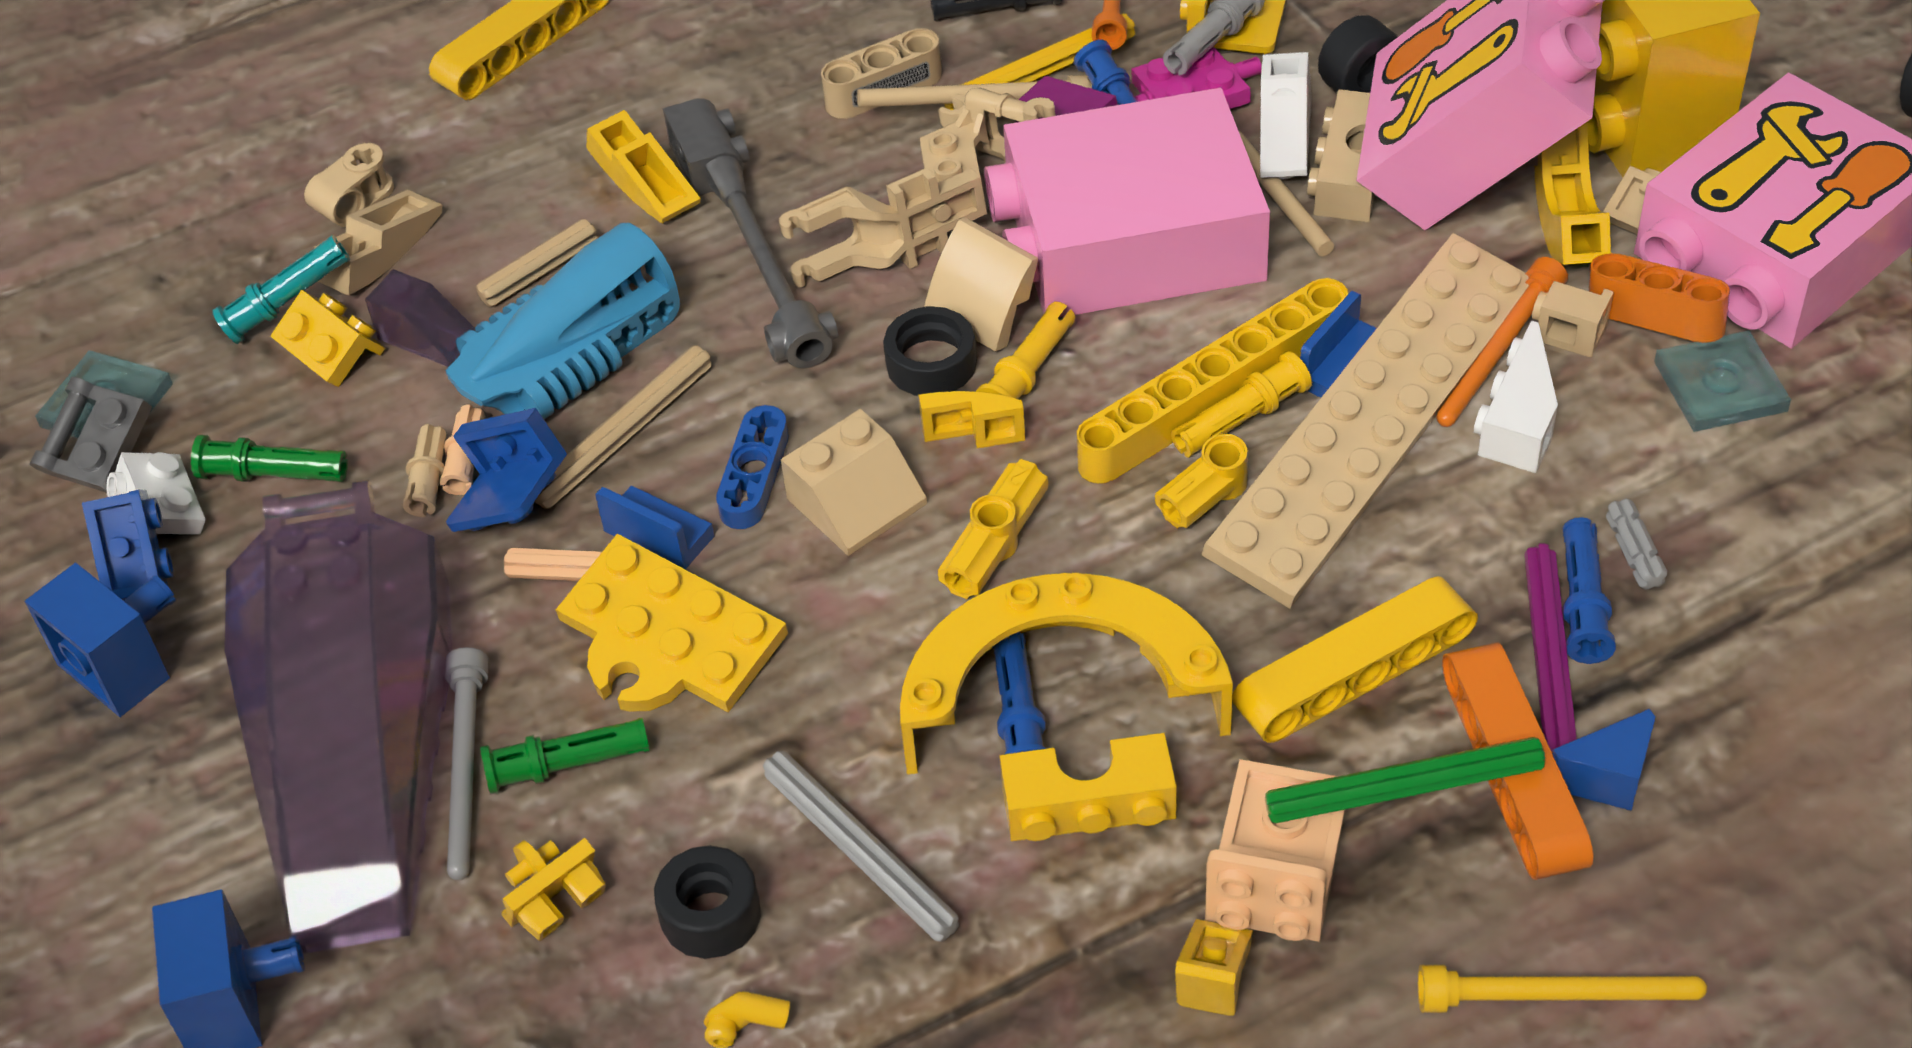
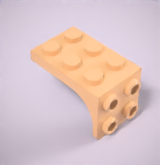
(1267, 871)

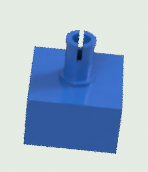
(101, 636)
(212, 972)

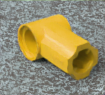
(1213, 477)

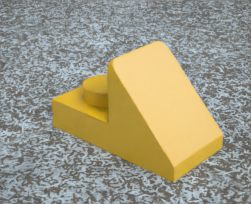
(1212, 967)

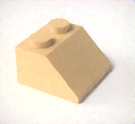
(852, 482)

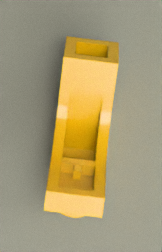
(1566, 204)

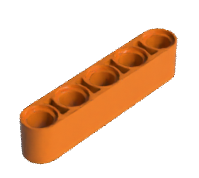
(1532, 803)

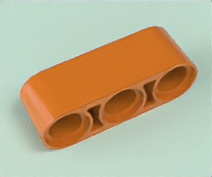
(1662, 297)

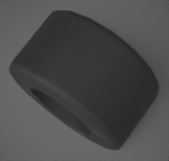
(1351, 52)
(709, 931)

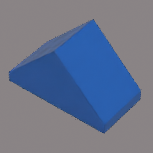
(1608, 761)

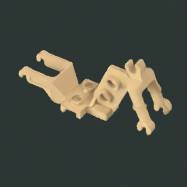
(920, 204)

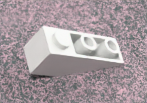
(1285, 115)
(1523, 407)

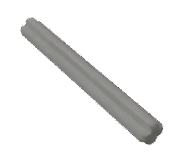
(861, 846)

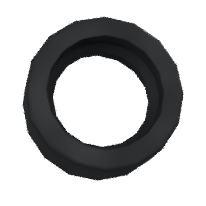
(926, 325)

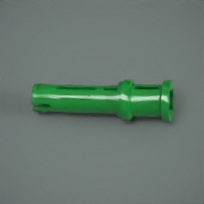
(246, 459)
(538, 758)

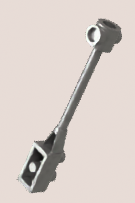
(715, 163)

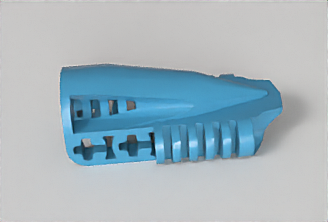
(562, 332)

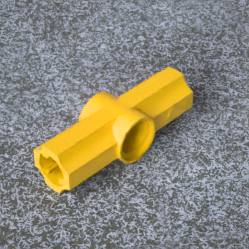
(993, 529)

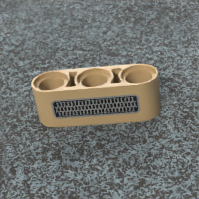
(897, 62)

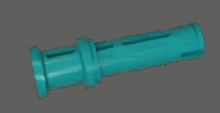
(264, 300)

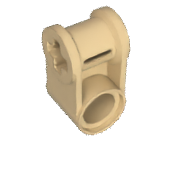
(349, 186)

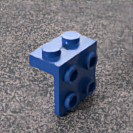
(515, 463)

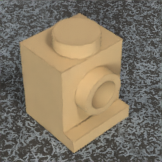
(1572, 317)

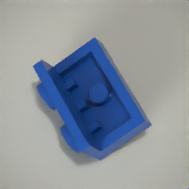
(126, 541)

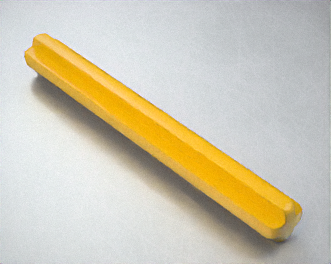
(1042, 61)

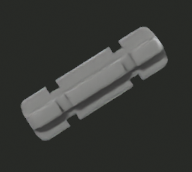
(1636, 544)

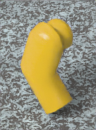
(739, 1011)

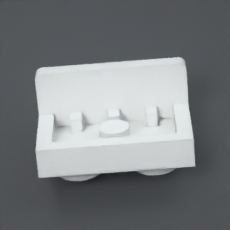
(165, 480)

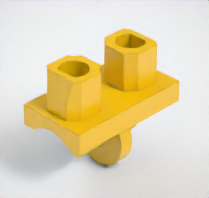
(531, 900)

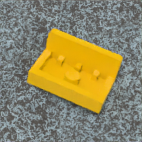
(324, 337)

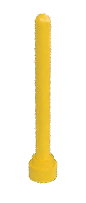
(1445, 989)

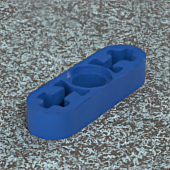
(758, 483)

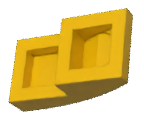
(987, 416)

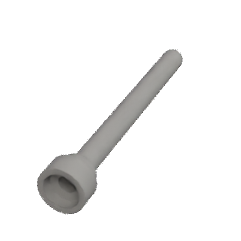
(466, 673)

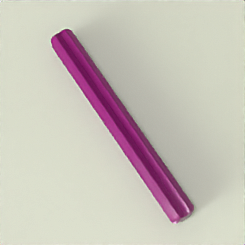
(1549, 646)

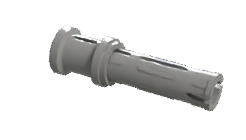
(1222, 19)

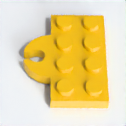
(666, 630)

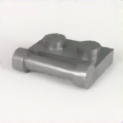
(107, 432)

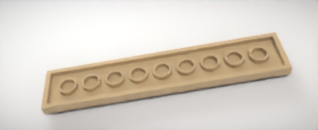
(1366, 422)

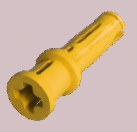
(1016, 373)
(1258, 395)

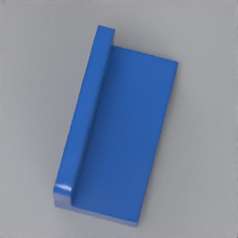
(1335, 343)
(654, 524)

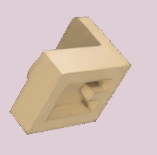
(1628, 199)

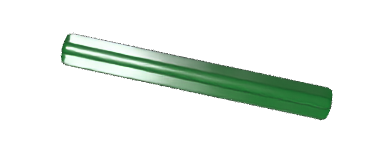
(1405, 780)

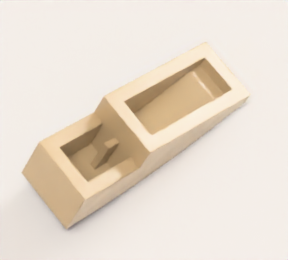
(380, 238)

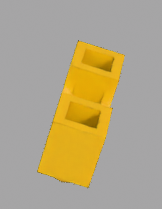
(1049, 803)

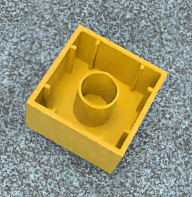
(1667, 76)

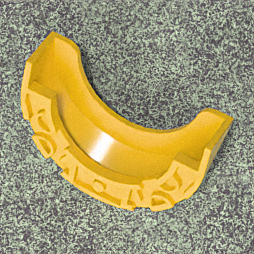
(1164, 631)

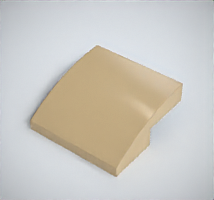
(982, 281)

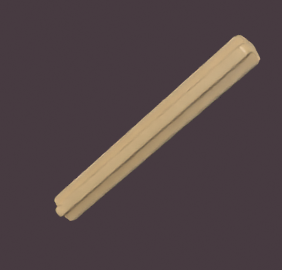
(625, 423)

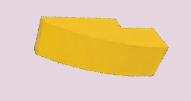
(640, 167)

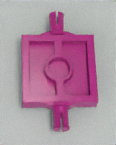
(1207, 73)

